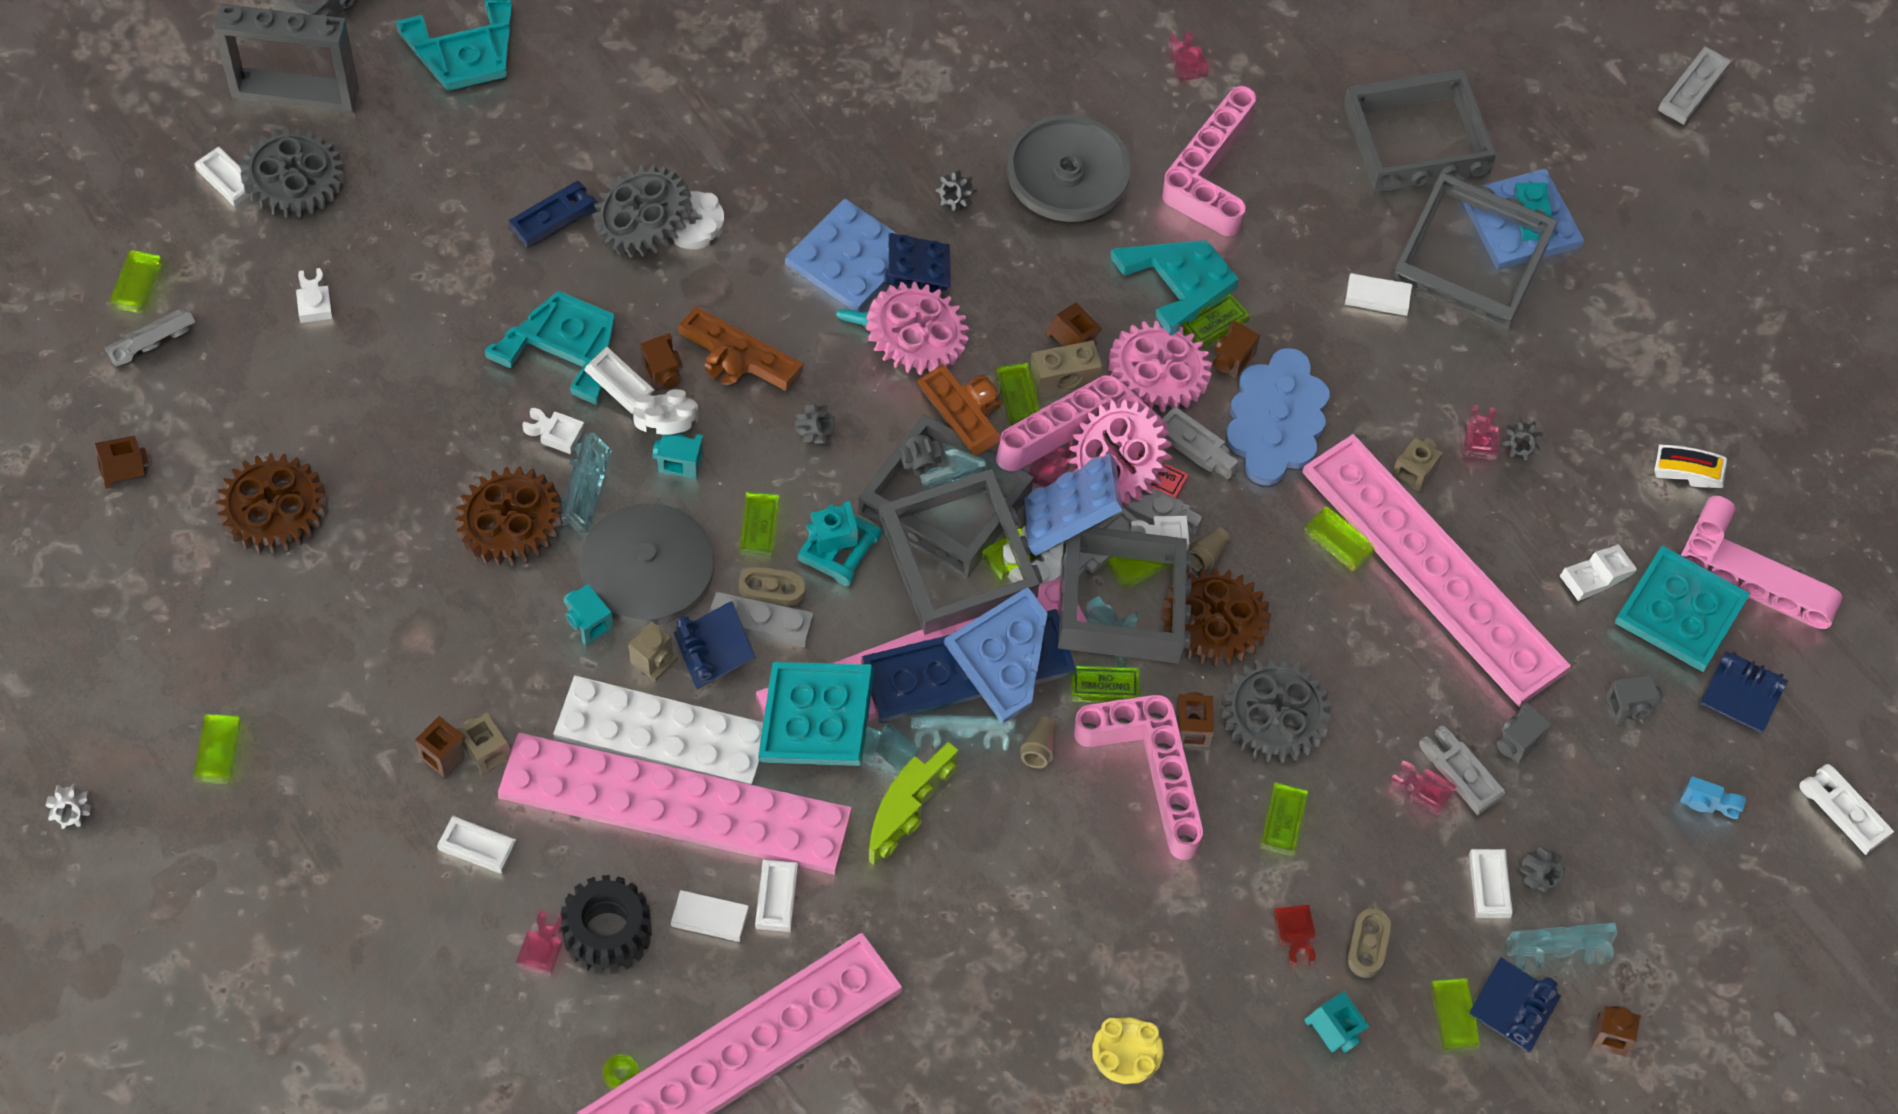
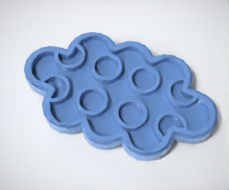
(1277, 416)

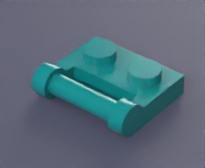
(826, 562)

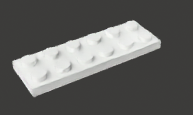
(659, 730)

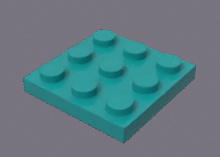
(1682, 608)
(816, 713)

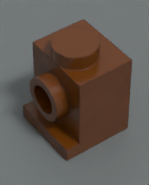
(1073, 326)
(1236, 349)
(661, 361)
(120, 459)
(1195, 719)
(440, 746)
(1619, 1024)

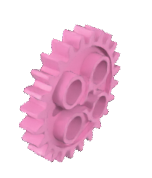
(917, 328)
(1160, 365)
(1142, 432)

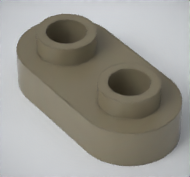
(772, 584)
(1367, 944)

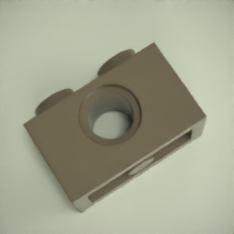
(1064, 369)

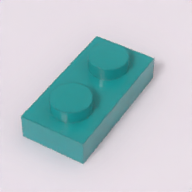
(1534, 197)

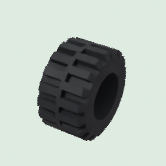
(602, 898)

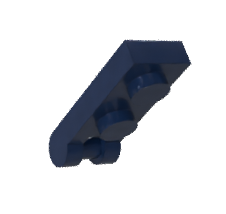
(552, 214)

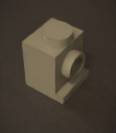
(1417, 463)
(652, 651)
(484, 743)

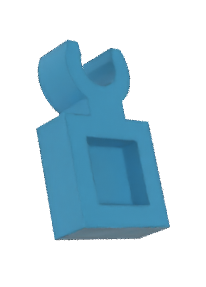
(1710, 797)

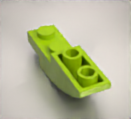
(903, 802)

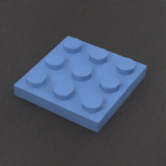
(1504, 238)
(845, 255)
(1072, 504)

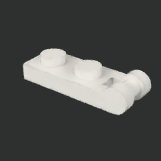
(1847, 808)

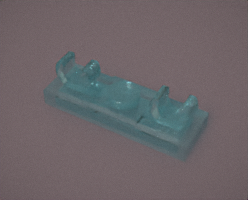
(585, 482)
(961, 727)
(1561, 943)

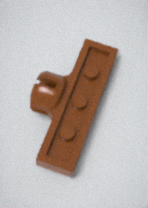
(737, 351)
(964, 406)

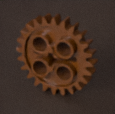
(271, 503)
(509, 516)
(1220, 615)

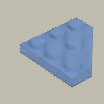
(1003, 652)

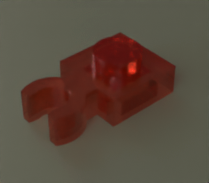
(1296, 929)

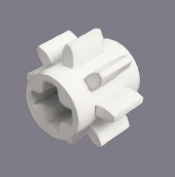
(71, 796)

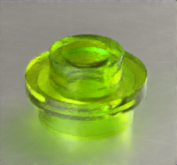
(615, 1063)

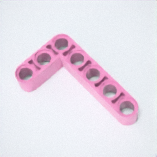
(1186, 181)
(1059, 421)
(1758, 575)
(1160, 760)

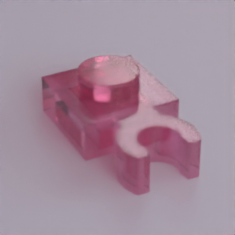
(1187, 60)
(1481, 437)
(1051, 466)
(1427, 791)
(541, 949)

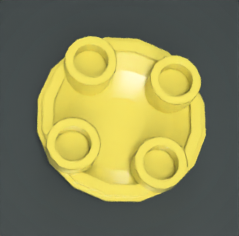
(1127, 1050)

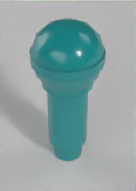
(853, 316)

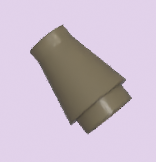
(1208, 549)
(1039, 744)

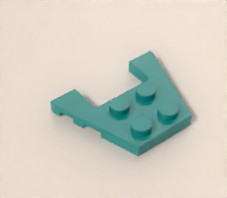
(464, 56)
(1190, 270)
(565, 329)

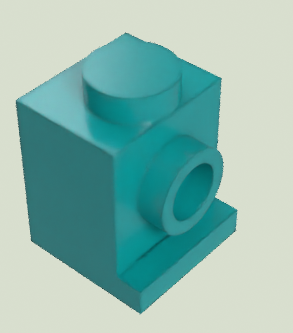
(679, 455)
(833, 528)
(588, 614)
(1338, 1023)

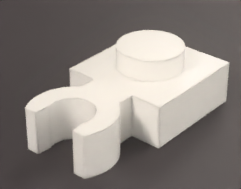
(313, 298)
(556, 432)
(1163, 525)

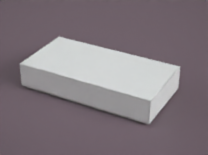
(223, 175)
(1378, 294)
(617, 378)
(477, 844)
(1490, 883)
(776, 895)
(709, 916)

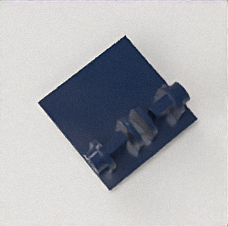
(918, 261)
(713, 644)
(1744, 691)
(1515, 1004)

